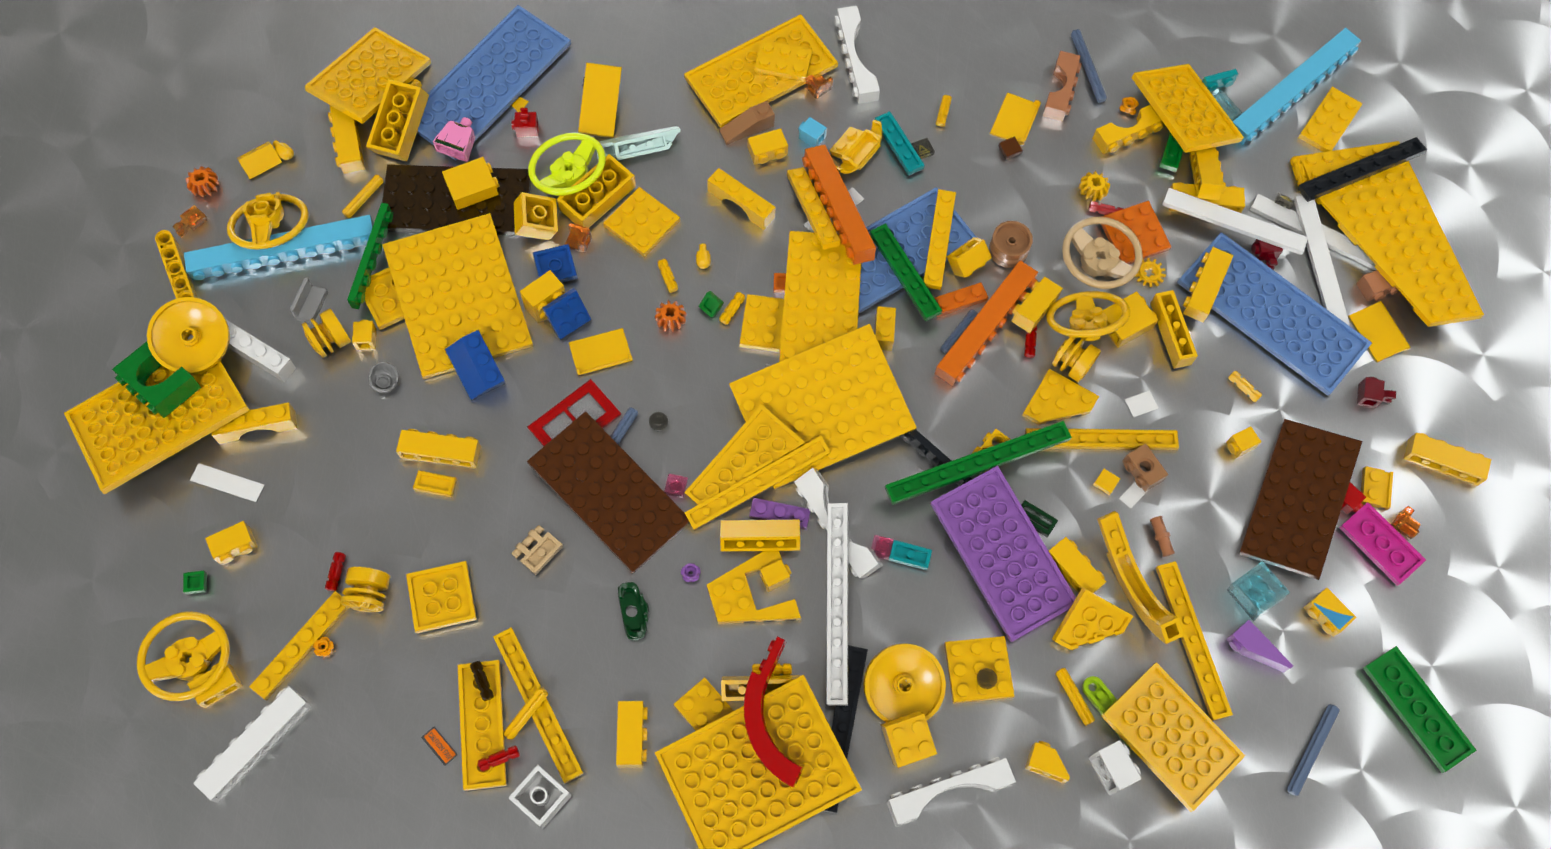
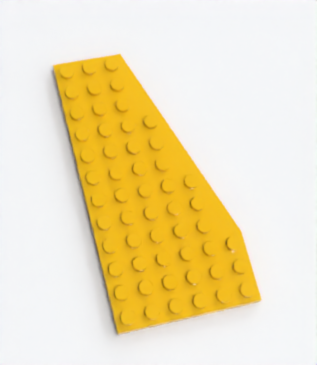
(1399, 233)

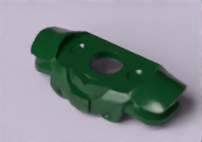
(630, 596)

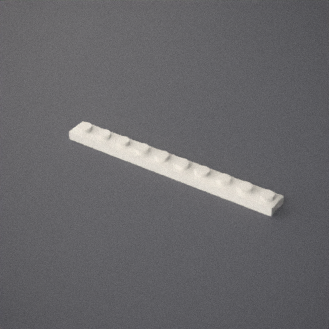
(837, 605)

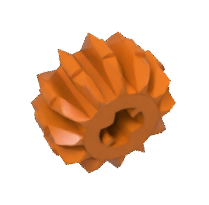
(202, 181)
(670, 322)

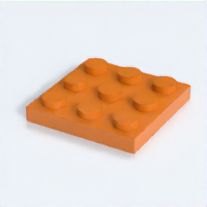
(1146, 227)

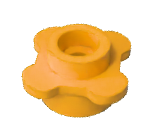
(1129, 101)

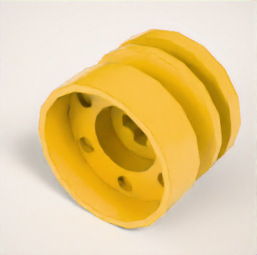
(326, 333)
(1076, 357)
(365, 589)

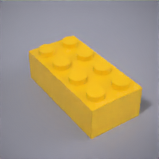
(397, 120)
(596, 200)

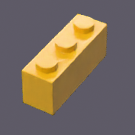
(1036, 304)
(1076, 567)
(631, 734)

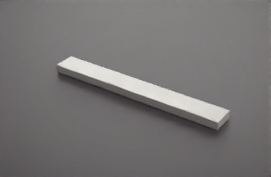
(1289, 219)
(1235, 221)
(1320, 258)

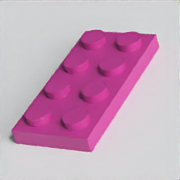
(1382, 544)

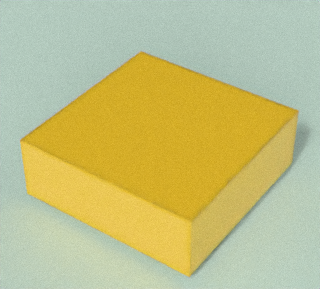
(1106, 481)

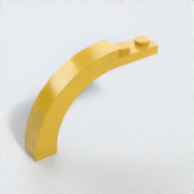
(1147, 606)

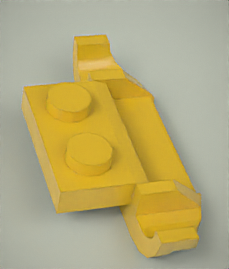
(857, 147)

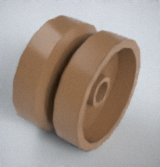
(1010, 244)

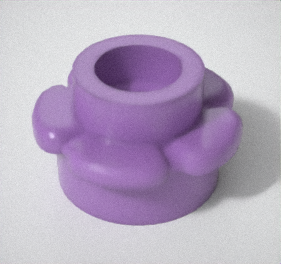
(693, 568)

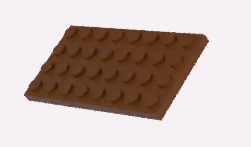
(609, 492)
(1301, 499)

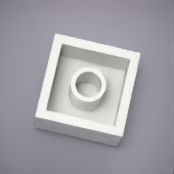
(1115, 767)
(540, 796)

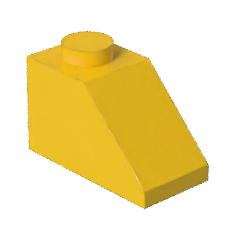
(1046, 762)

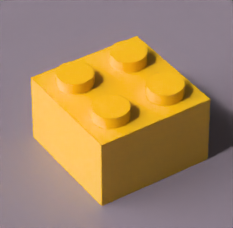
(535, 216)
(540, 294)
(908, 739)

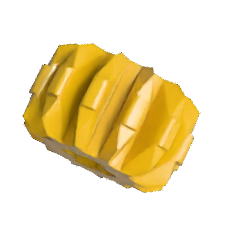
(1094, 186)

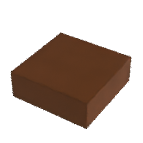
(1010, 148)

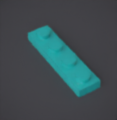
(900, 144)

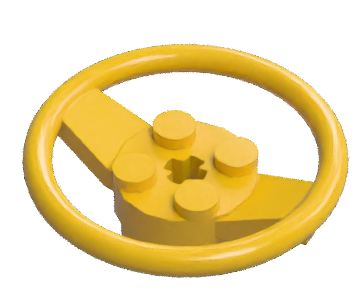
(264, 215)
(1086, 319)
(175, 657)

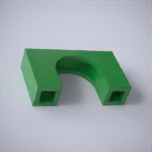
(161, 397)

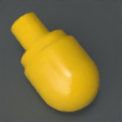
(283, 150)
(703, 257)

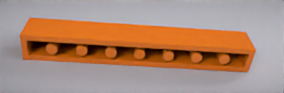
(839, 205)
(985, 324)

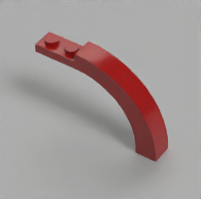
(755, 723)

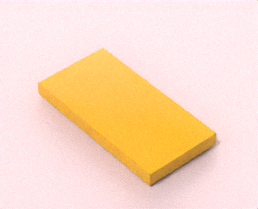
(599, 100)

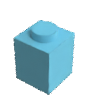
(812, 132)

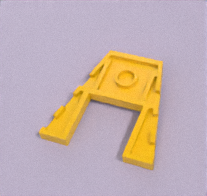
(733, 598)

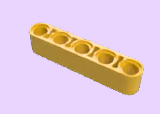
(174, 264)

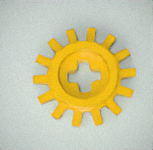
(1156, 270)

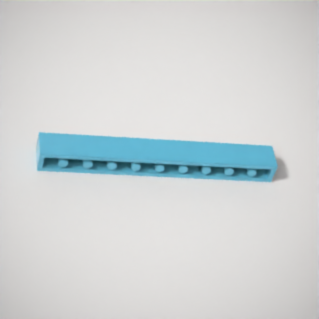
(1296, 84)
(308, 243)

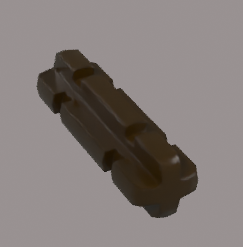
(481, 681)

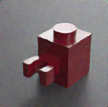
(1266, 252)
(1372, 393)

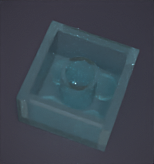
(1258, 591)

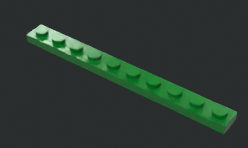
(977, 462)

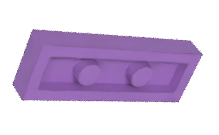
(771, 510)

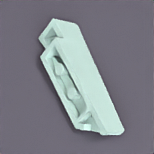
(639, 143)

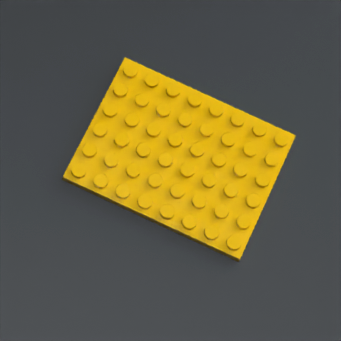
(452, 286)
(833, 393)
(126, 438)
(731, 793)

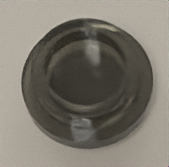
(658, 421)
(986, 678)

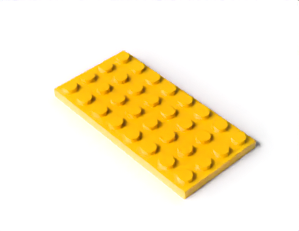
(729, 81)
(818, 296)

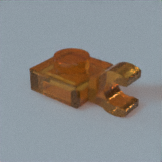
(190, 219)

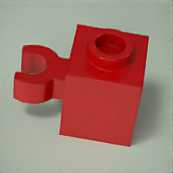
(525, 123)
(1353, 499)

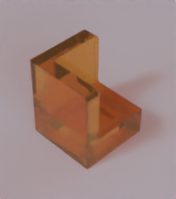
(818, 86)
(578, 238)
(1405, 524)

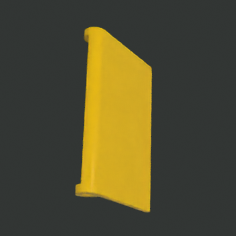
(1015, 118)
(1379, 328)
(600, 351)

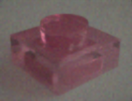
(676, 485)
(882, 546)

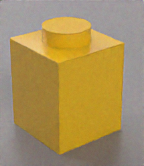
(364, 335)
(1243, 442)
(775, 575)

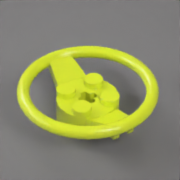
(568, 167)

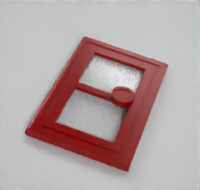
(585, 398)

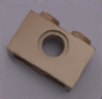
(1144, 457)

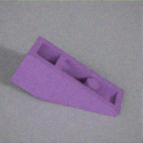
(1253, 644)

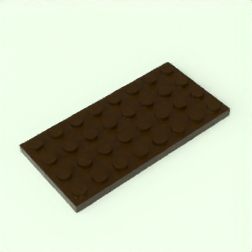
(424, 202)

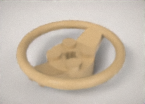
(1090, 249)

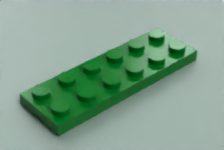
(1419, 709)

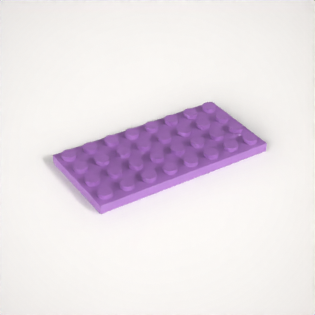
(1004, 553)

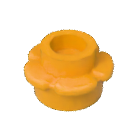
(329, 645)

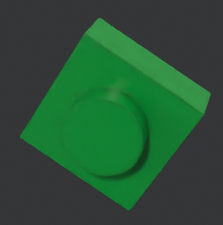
(711, 304)
(195, 582)

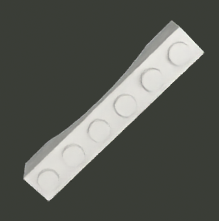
(864, 82)
(815, 490)
(990, 777)

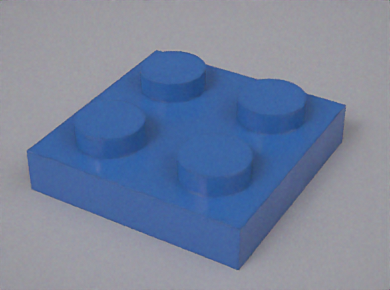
(558, 261)
(566, 313)

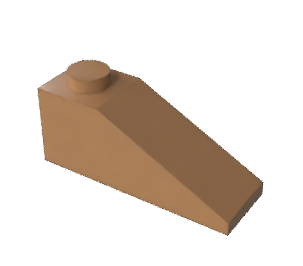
(748, 123)

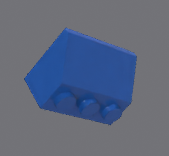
(475, 365)

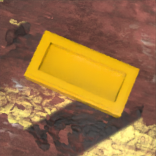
(435, 483)

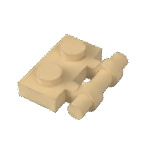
(541, 553)

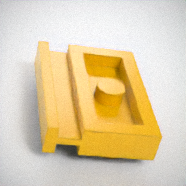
(1377, 487)

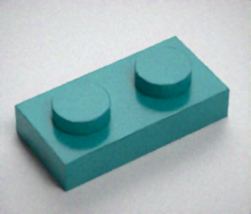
(1219, 80)
(910, 555)

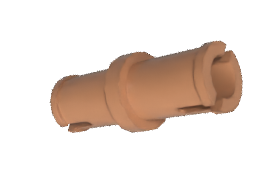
(1162, 536)

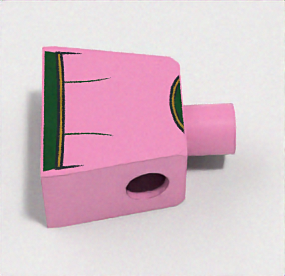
(456, 139)

